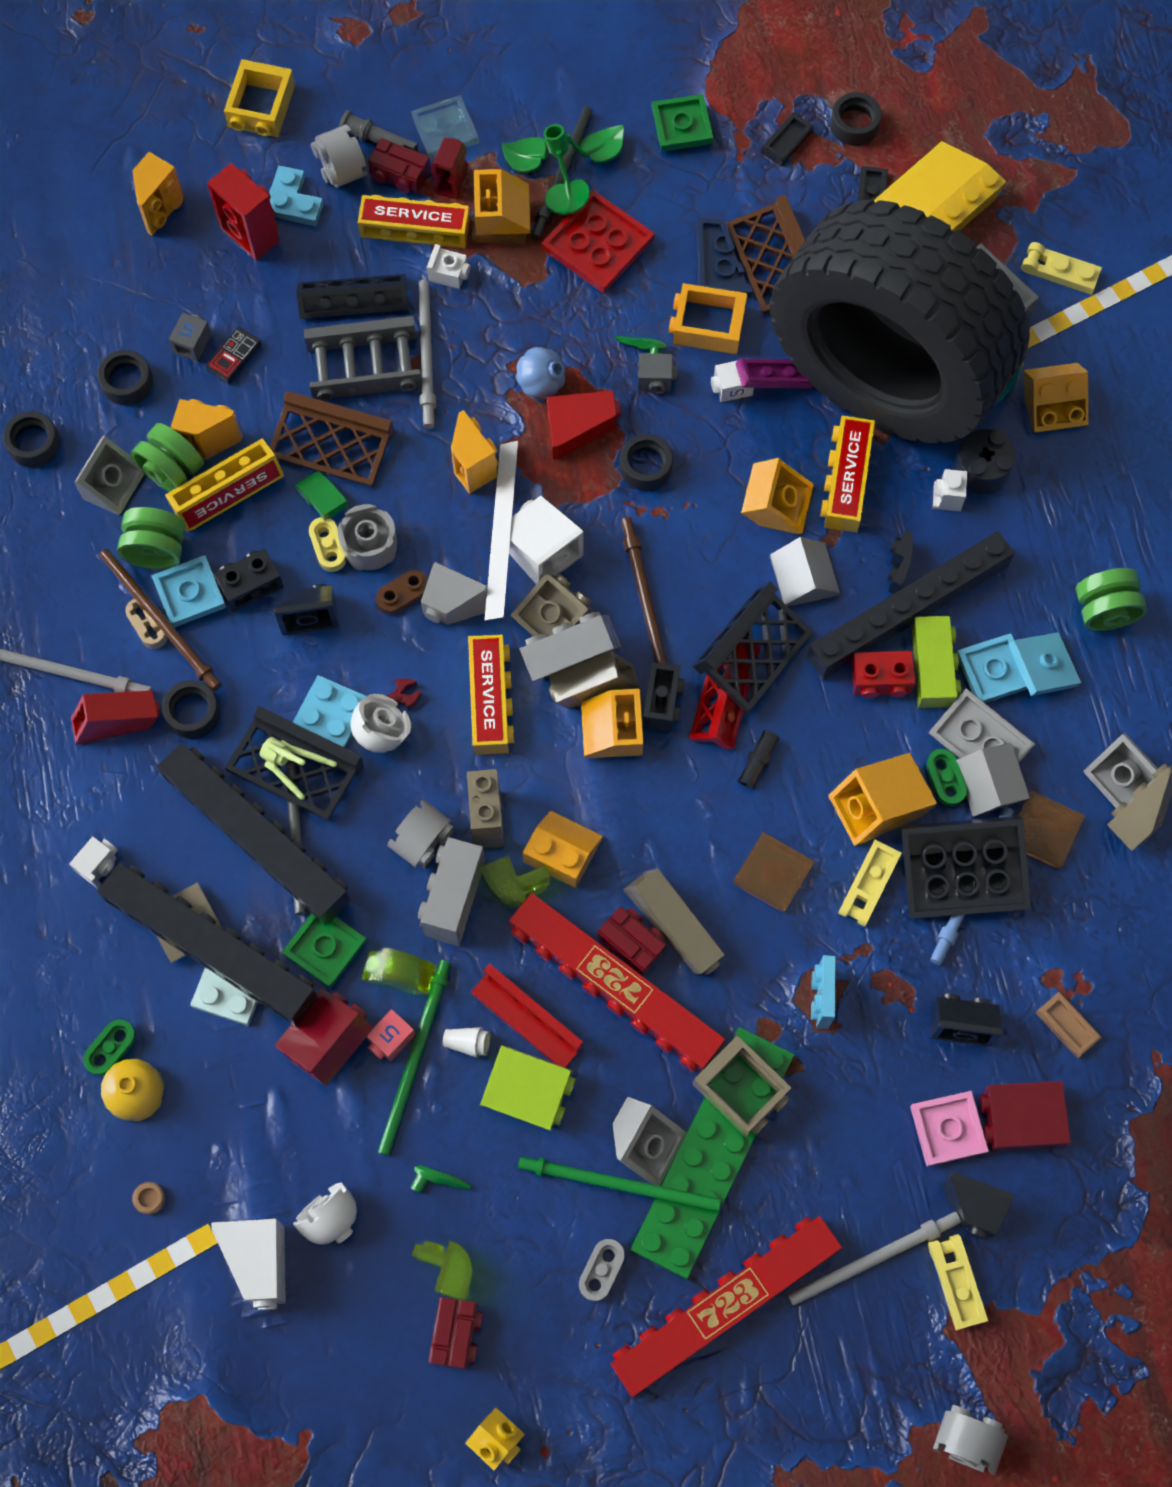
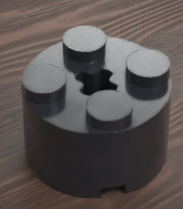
(986, 458)

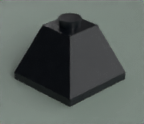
(308, 611)
(977, 1204)

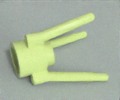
(279, 752)

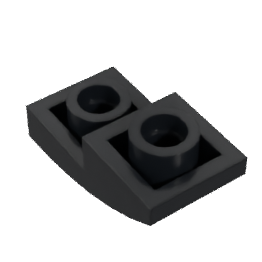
(901, 559)

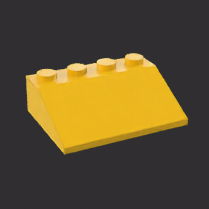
(947, 186)

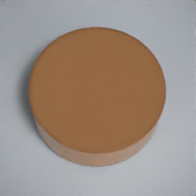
(148, 1198)

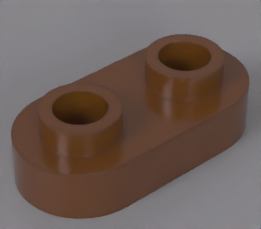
(404, 593)

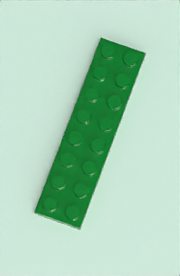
(708, 1161)

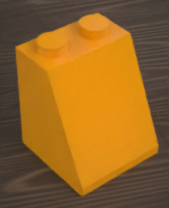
(881, 798)

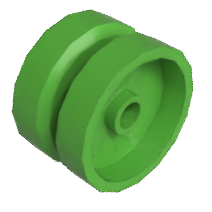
(166, 457)
(151, 538)
(1111, 599)

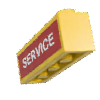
(413, 221)
(848, 475)
(225, 484)
(488, 694)

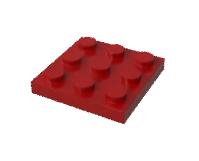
(598, 242)

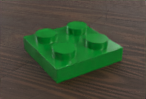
(682, 122)
(324, 949)

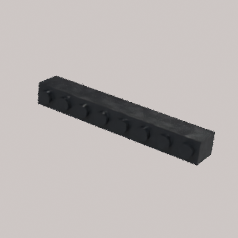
(915, 600)
(255, 834)
(208, 944)

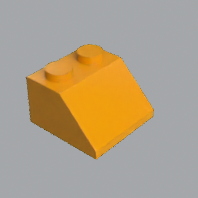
(777, 496)
(562, 848)

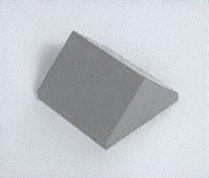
(108, 477)
(804, 572)
(1121, 770)
(992, 779)

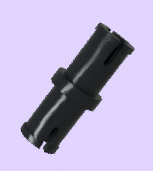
(758, 759)

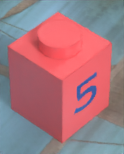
(390, 1036)

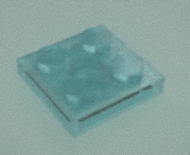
(441, 120)

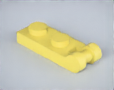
(1061, 268)
(870, 881)
(958, 1283)

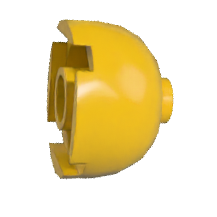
(132, 1090)

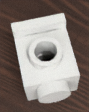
(447, 267)
(950, 490)
(94, 860)

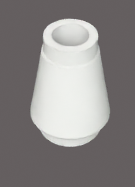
(467, 1041)

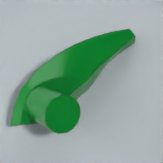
(651, 345)
(426, 1173)

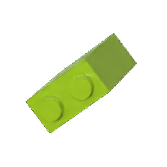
(528, 1088)

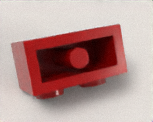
(882, 673)

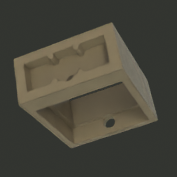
(485, 808)
(736, 1048)

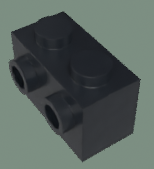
(248, 579)
(661, 697)

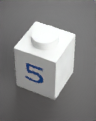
(728, 384)

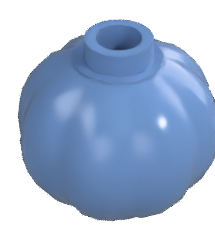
(540, 373)

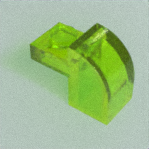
(510, 889)
(399, 970)
(456, 1268)

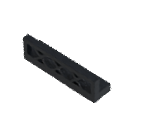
(352, 296)

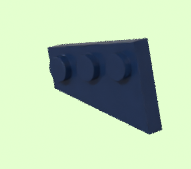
(716, 258)

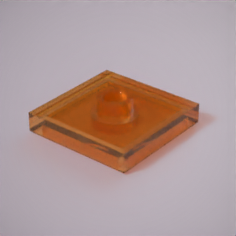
(773, 872)

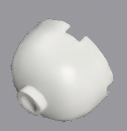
(379, 724)
(328, 1216)

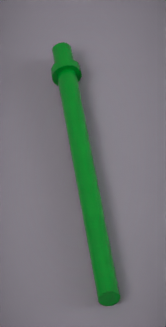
(438, 983)
(543, 1167)

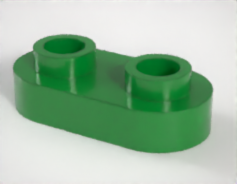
(945, 779)
(109, 1047)

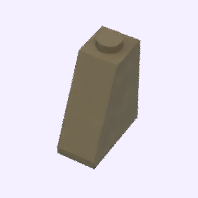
(591, 679)

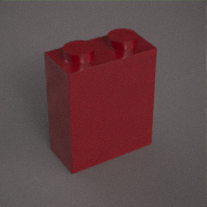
(325, 1036)
(1025, 1116)

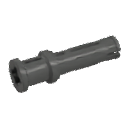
(368, 131)

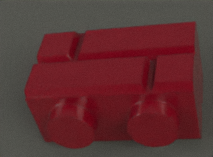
(399, 166)
(632, 940)
(454, 1333)

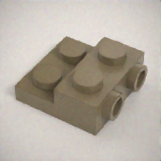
(551, 605)

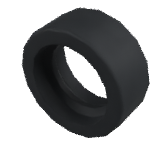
(860, 102)
(117, 360)
(21, 423)
(652, 443)
(182, 690)

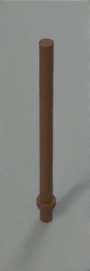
(204, 671)

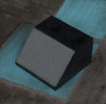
(965, 1021)

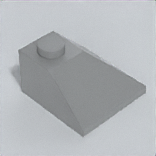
(452, 596)
(646, 1140)

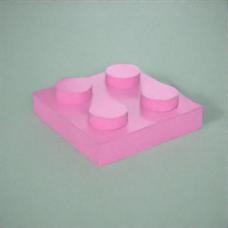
(949, 1128)

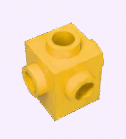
(496, 1439)

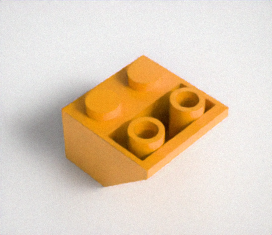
(156, 191)
(500, 203)
(1056, 396)
(206, 426)
(472, 454)
(612, 724)

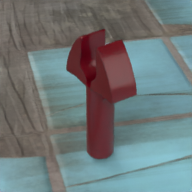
(399, 696)

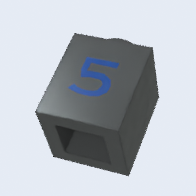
(190, 336)

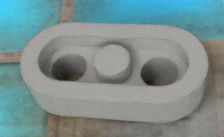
(601, 1270)

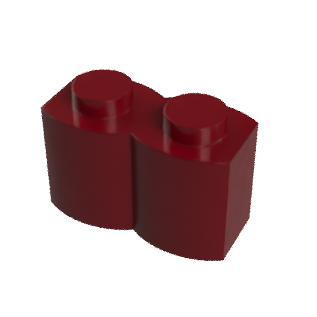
(449, 167)

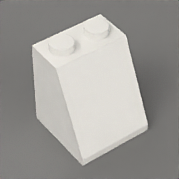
(544, 539)
(255, 1258)

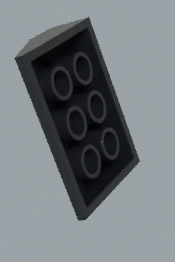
(966, 867)

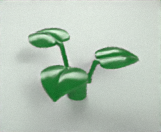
(528, 153)

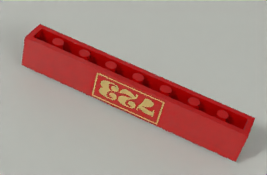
(616, 983)
(725, 1306)

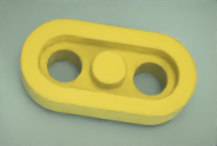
(327, 546)

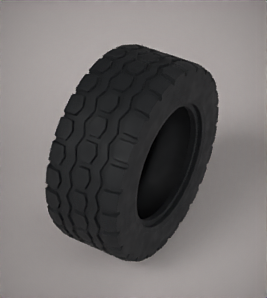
(900, 320)

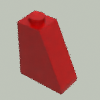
(580, 419)
(113, 715)

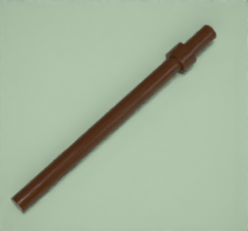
(633, 546)

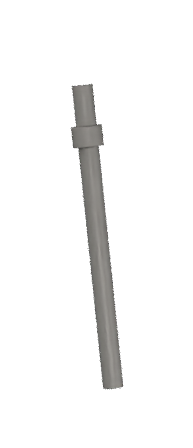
(427, 398)
(119, 684)
(929, 1231)

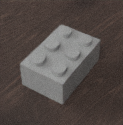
(569, 645)
(451, 891)

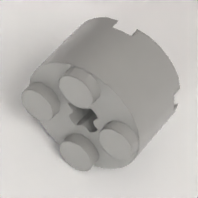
(339, 156)
(369, 552)
(420, 834)
(970, 1440)

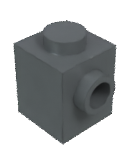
(656, 372)

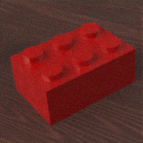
(244, 210)

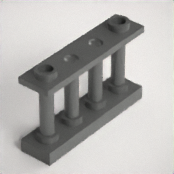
(361, 334)

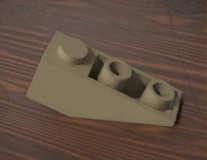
(1146, 813)

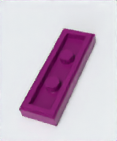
(770, 374)

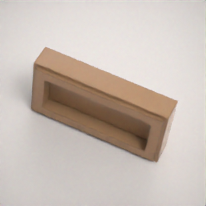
(1068, 1025)

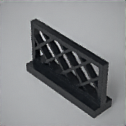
(733, 634)
(302, 738)

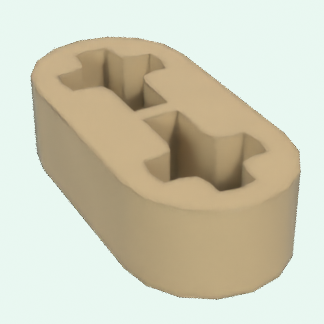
(140, 626)

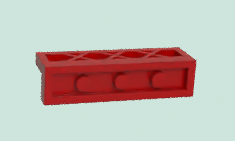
(724, 713)
(527, 1017)

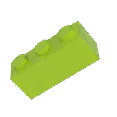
(935, 662)

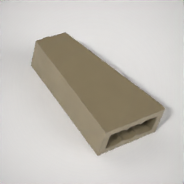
(675, 921)

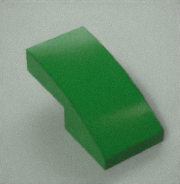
(321, 495)

